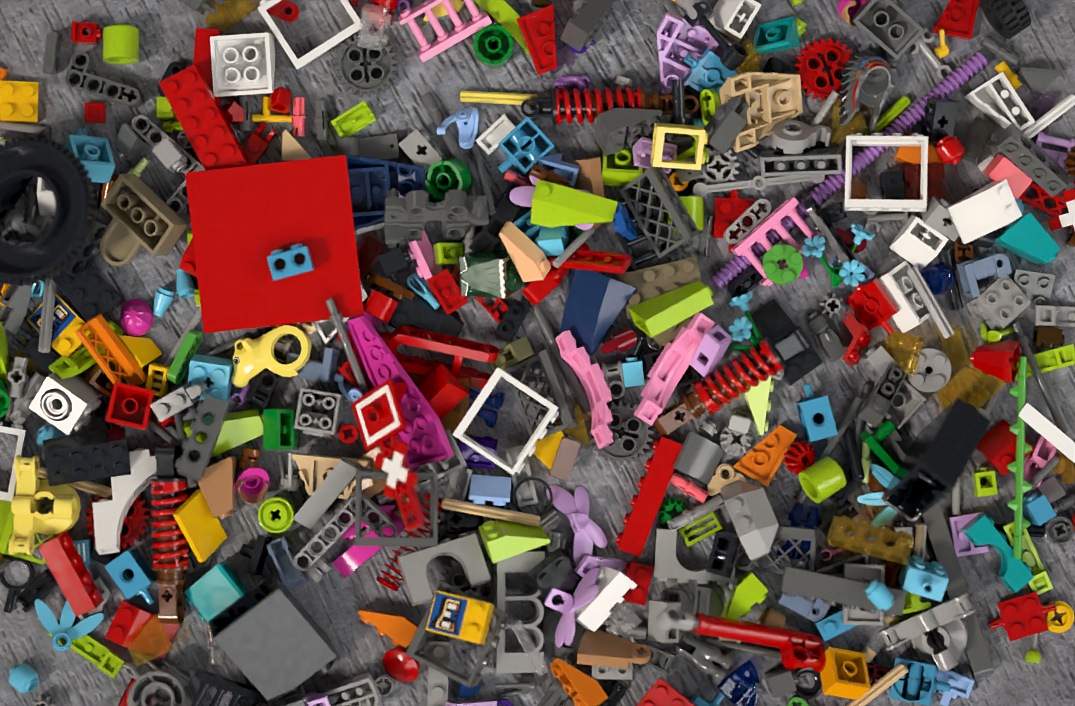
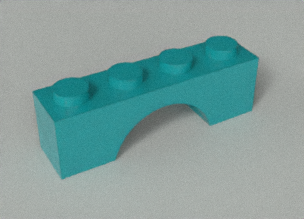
(1013, 571)

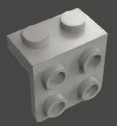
(1000, 303)

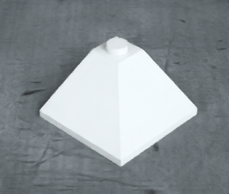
(243, 64)

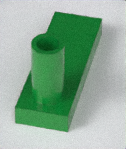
(873, 443)

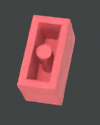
(1004, 169)

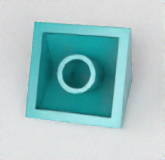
(776, 36)

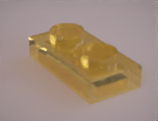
(956, 348)

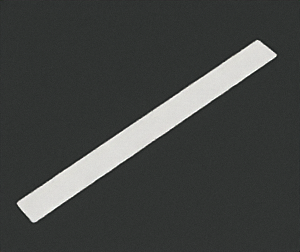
(1048, 431)

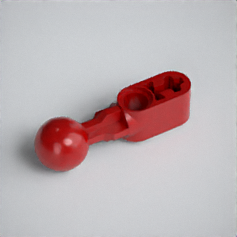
(539, 289)

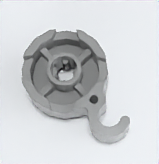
(796, 136)

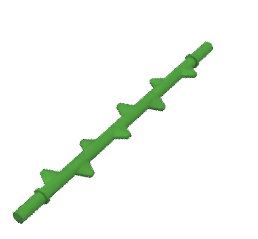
(1018, 466)

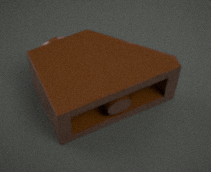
(98, 379)

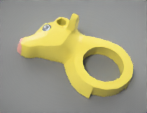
(256, 354)

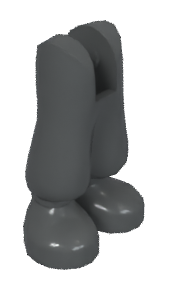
(702, 658)

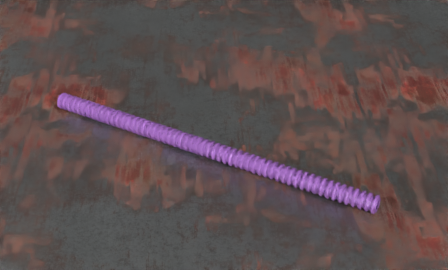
(859, 161)

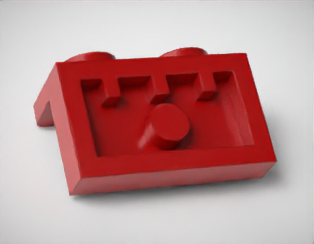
(447, 291)
(641, 576)

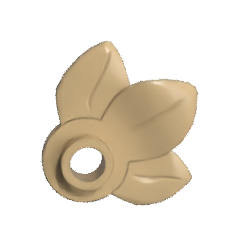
(718, 481)

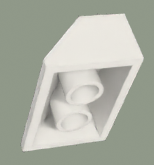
(905, 296)

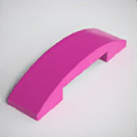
(359, 554)

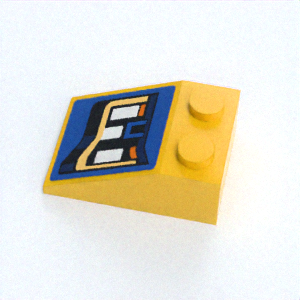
(65, 323)
(460, 617)

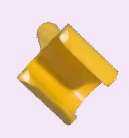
(942, 50)

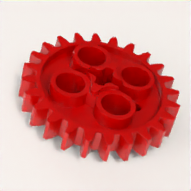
(808, 76)
(135, 522)

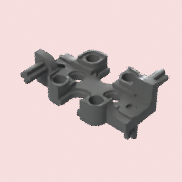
(409, 214)

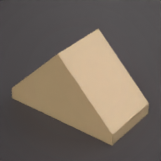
(291, 149)

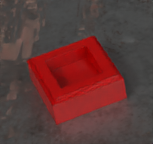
(95, 112)

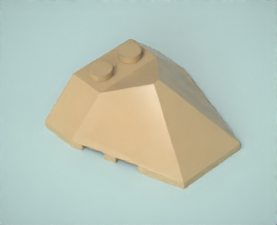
(770, 100)

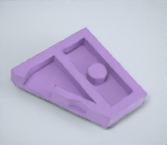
(590, 562)

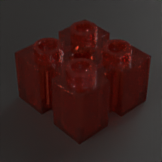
(935, 174)

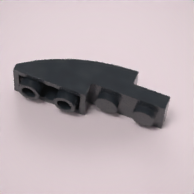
(505, 212)

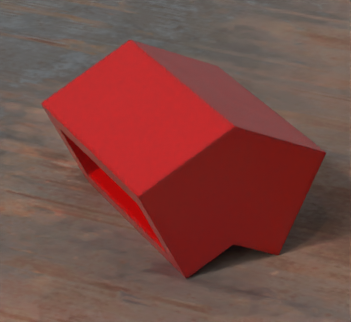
(233, 113)

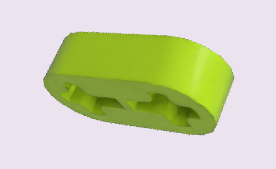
(708, 106)

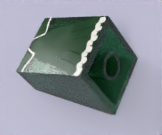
(488, 274)

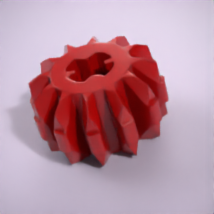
(799, 456)

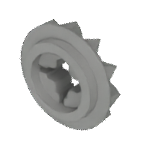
(735, 449)

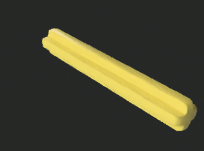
(495, 97)

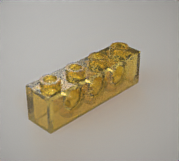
(877, 548)

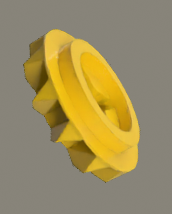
(1066, 619)

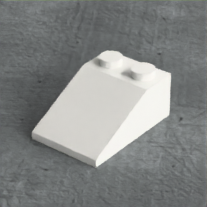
(984, 211)

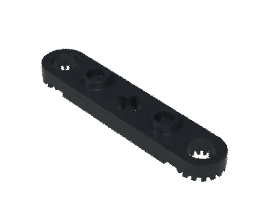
(824, 226)

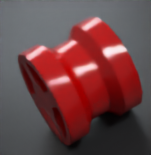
(351, 433)

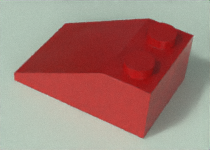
(130, 621)

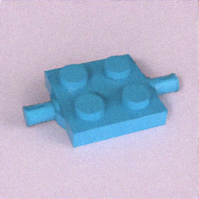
(707, 72)

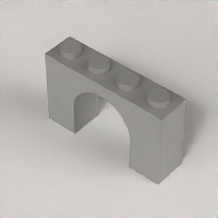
(464, 549)
(667, 565)

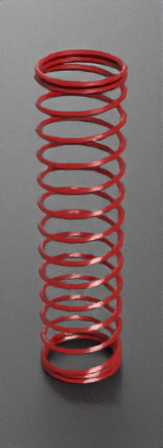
(388, 584)

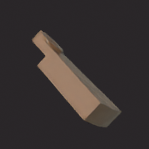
(590, 177)
(610, 650)

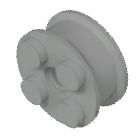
(941, 370)

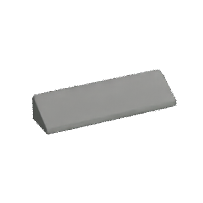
(326, 493)

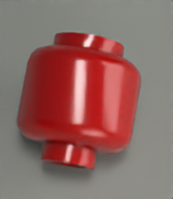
(949, 149)

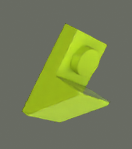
(447, 253)

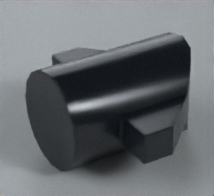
(776, 65)

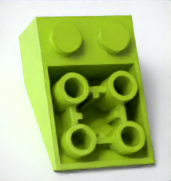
(743, 595)

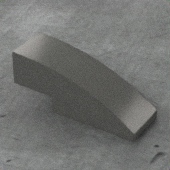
(16, 301)

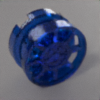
(939, 278)

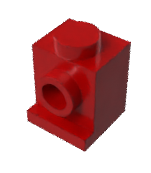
(78, 37)

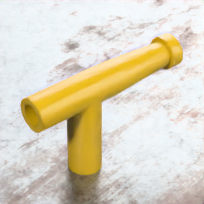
(268, 117)

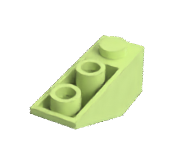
(759, 404)

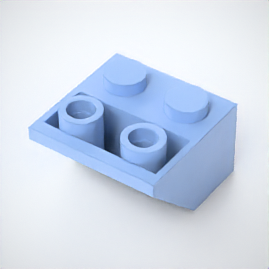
(490, 488)

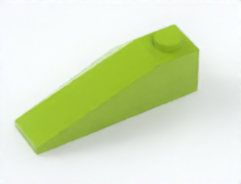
(563, 206)

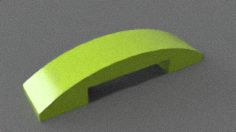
(505, 17)
(1053, 359)
(79, 361)
(1041, 581)
(97, 653)

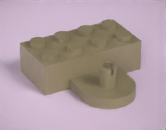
(137, 222)
(658, 281)

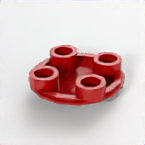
(400, 666)

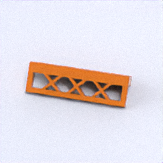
(112, 351)

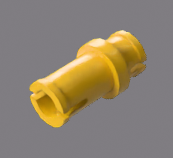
(1013, 79)

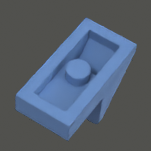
(560, 167)

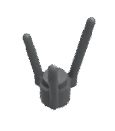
(525, 684)

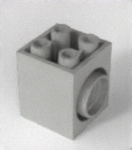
(66, 402)
(319, 412)

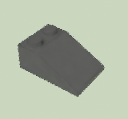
(888, 25)

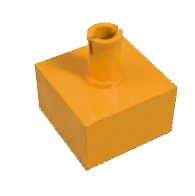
(845, 674)

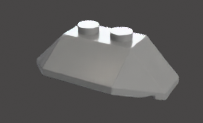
(751, 517)
(354, 692)

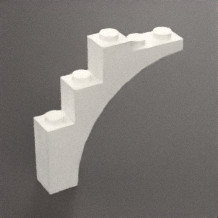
(125, 489)

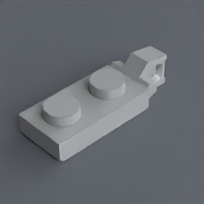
(21, 408)

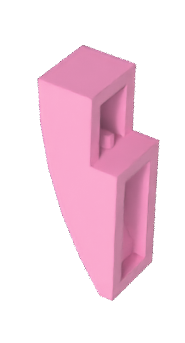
(1038, 458)

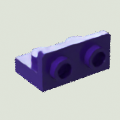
(473, 457)

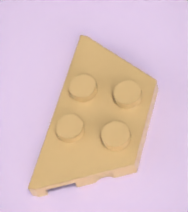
(317, 467)

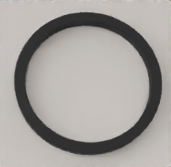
(537, 479)

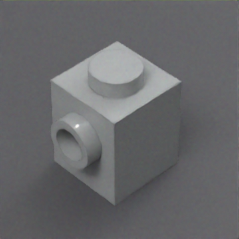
(877, 360)

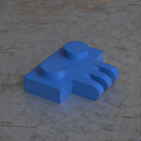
(623, 223)

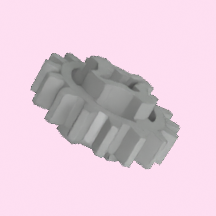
(718, 176)

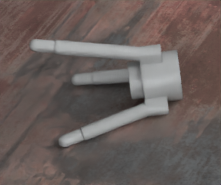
(290, 481)

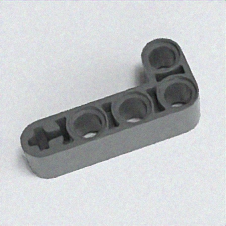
(105, 85)

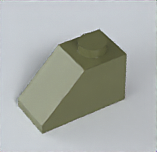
(512, 354)

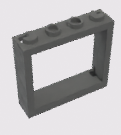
(425, 474)
(484, 659)

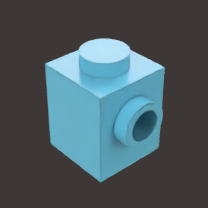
(633, 371)

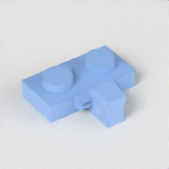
(960, 685)

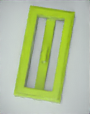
(706, 534)

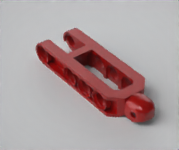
(441, 343)

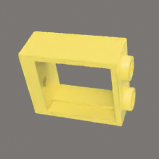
(658, 141)

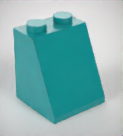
(1028, 240)
(215, 591)

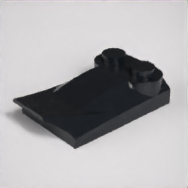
(421, 315)
(557, 573)

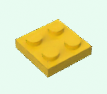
(19, 101)

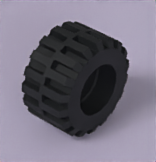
(1007, 16)

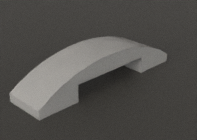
(1054, 316)

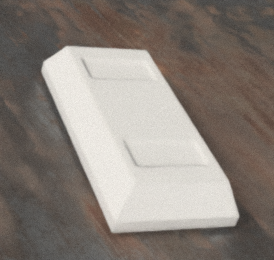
(494, 134)

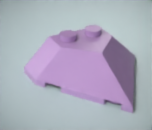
(677, 40)

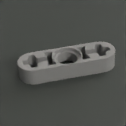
(740, 235)

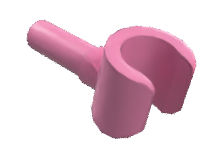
(832, 552)

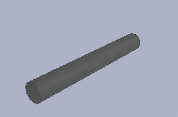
(1041, 474)

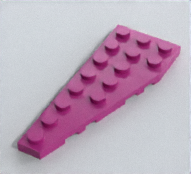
(424, 431)

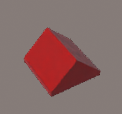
(443, 391)

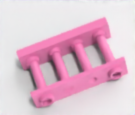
(444, 39)
(773, 221)

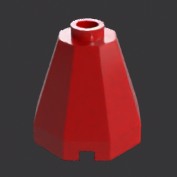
(997, 360)

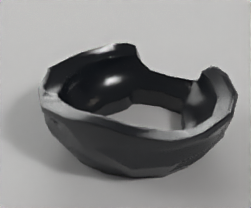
(813, 692)

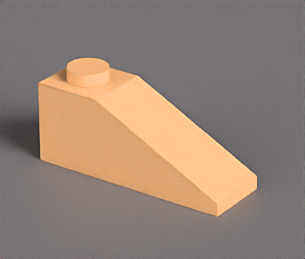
(526, 255)

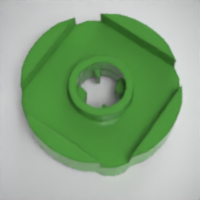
(771, 268)

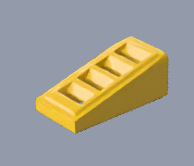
(152, 374)

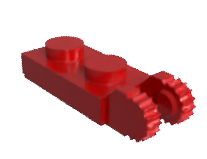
(255, 146)

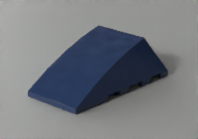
(370, 182)
(592, 306)

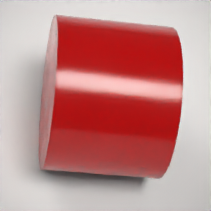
(380, 306)

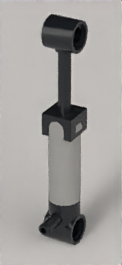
(697, 14)

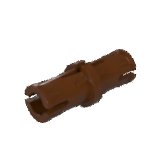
(548, 176)

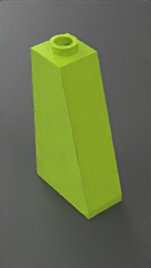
(671, 308)
(236, 430)

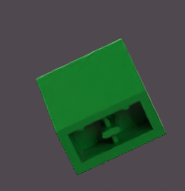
(280, 430)

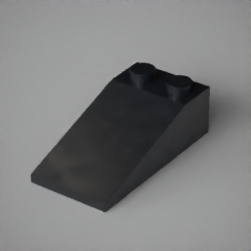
(774, 322)

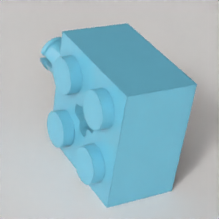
(94, 154)
(219, 371)
(923, 578)

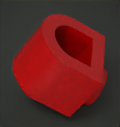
(280, 100)

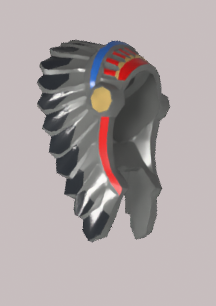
(864, 81)

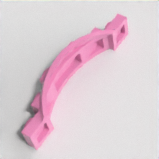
(671, 367)
(594, 385)

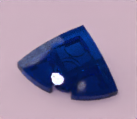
(741, 685)

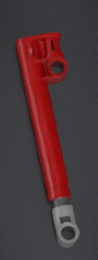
(796, 647)

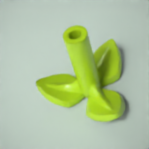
(691, 151)
(994, 336)

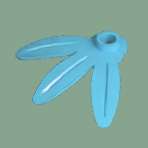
(874, 498)
(65, 628)

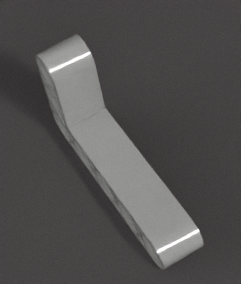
(148, 134)
(341, 527)

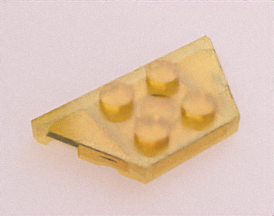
(971, 387)

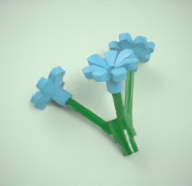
(849, 271)
(742, 327)

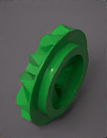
(668, 505)

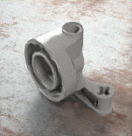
(947, 619)
(156, 684)

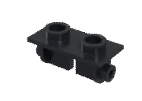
(512, 320)
(846, 510)
(614, 692)

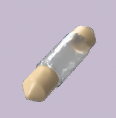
(876, 641)

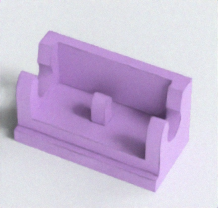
(642, 153)

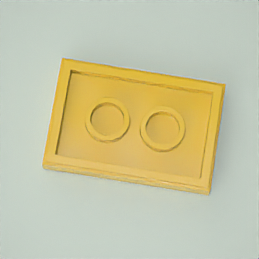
(199, 526)

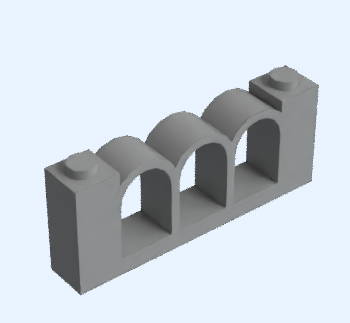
(516, 660)

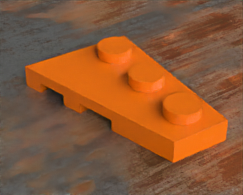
(766, 456)

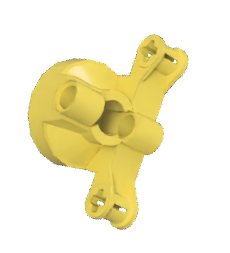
(27, 502)

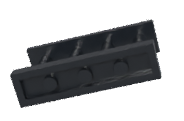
(642, 237)
(224, 685)

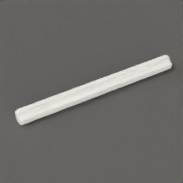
(1039, 124)

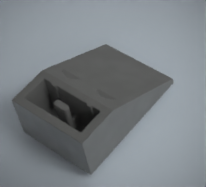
(624, 127)

